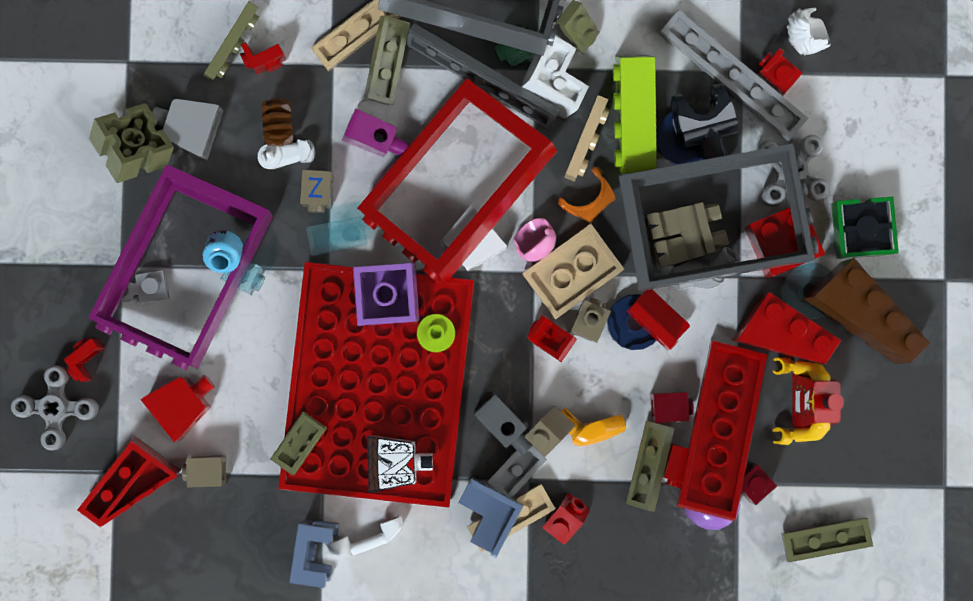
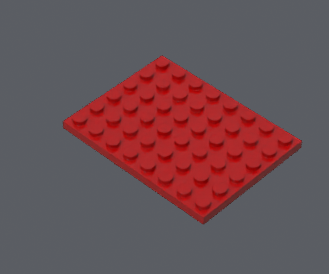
(376, 385)

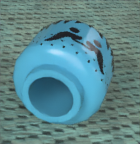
(222, 251)

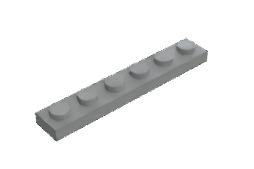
(733, 75)

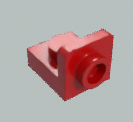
(778, 72)

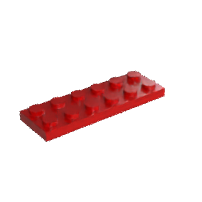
(722, 431)

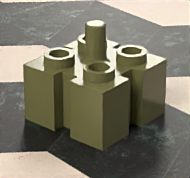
(131, 142)

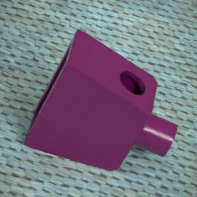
(361, 134)

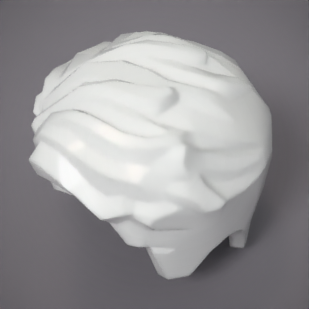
(806, 32)

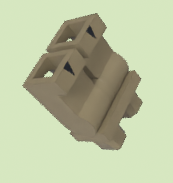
(693, 230)

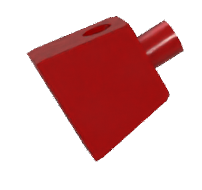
(179, 405)

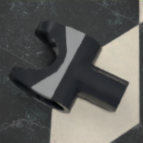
(708, 129)

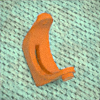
(591, 210)

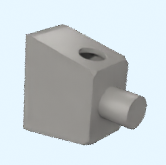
(190, 125)

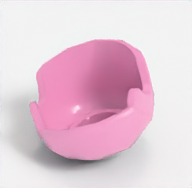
(535, 240)

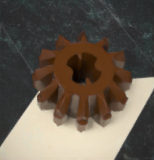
(277, 122)

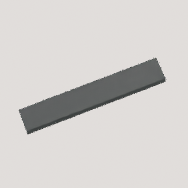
(482, 76)

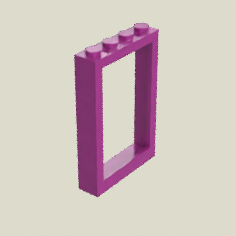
(138, 242)

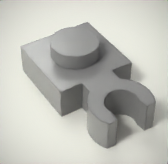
(148, 287)

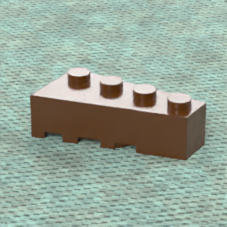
(867, 311)

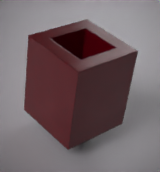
(671, 407)
(756, 484)

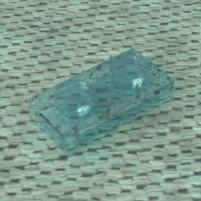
(336, 236)

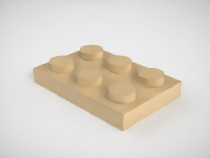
(573, 271)

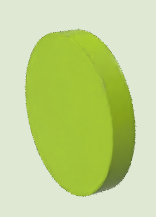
(436, 333)

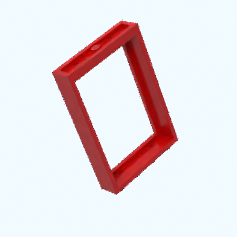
(491, 212)

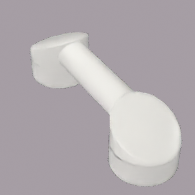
(389, 528)

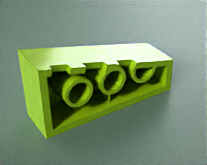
(635, 113)

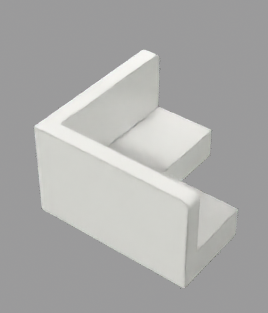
(550, 82)

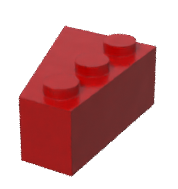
(786, 331)
(129, 479)

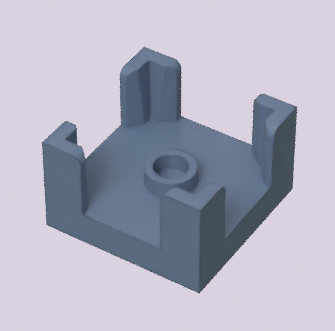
(303, 570)

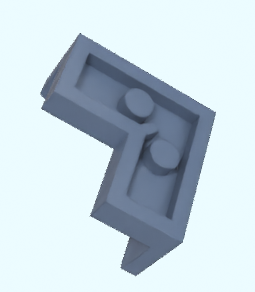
(498, 514)

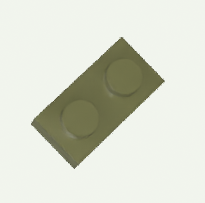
(578, 26)

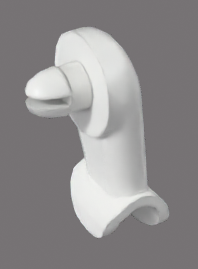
(275, 157)

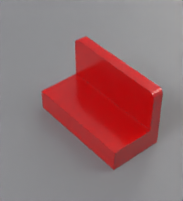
(658, 319)

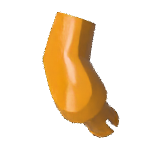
(594, 432)

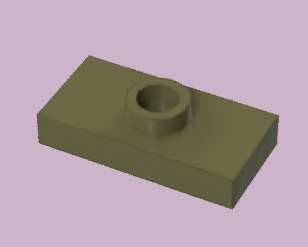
(298, 443)

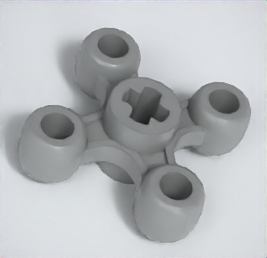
(779, 186)
(43, 407)

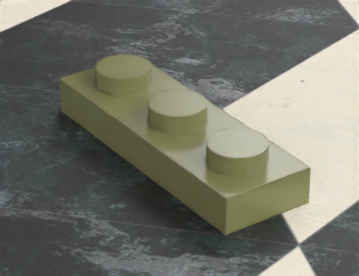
(232, 42)
(386, 60)
(650, 466)
(827, 539)

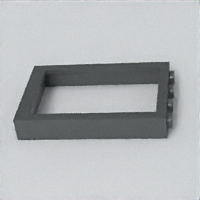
(480, 26)
(796, 190)

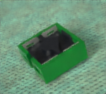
(864, 228)

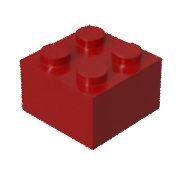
(776, 236)

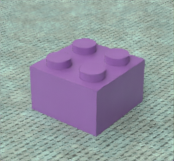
(386, 294)

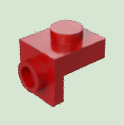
(269, 59)
(551, 338)
(83, 352)
(566, 518)

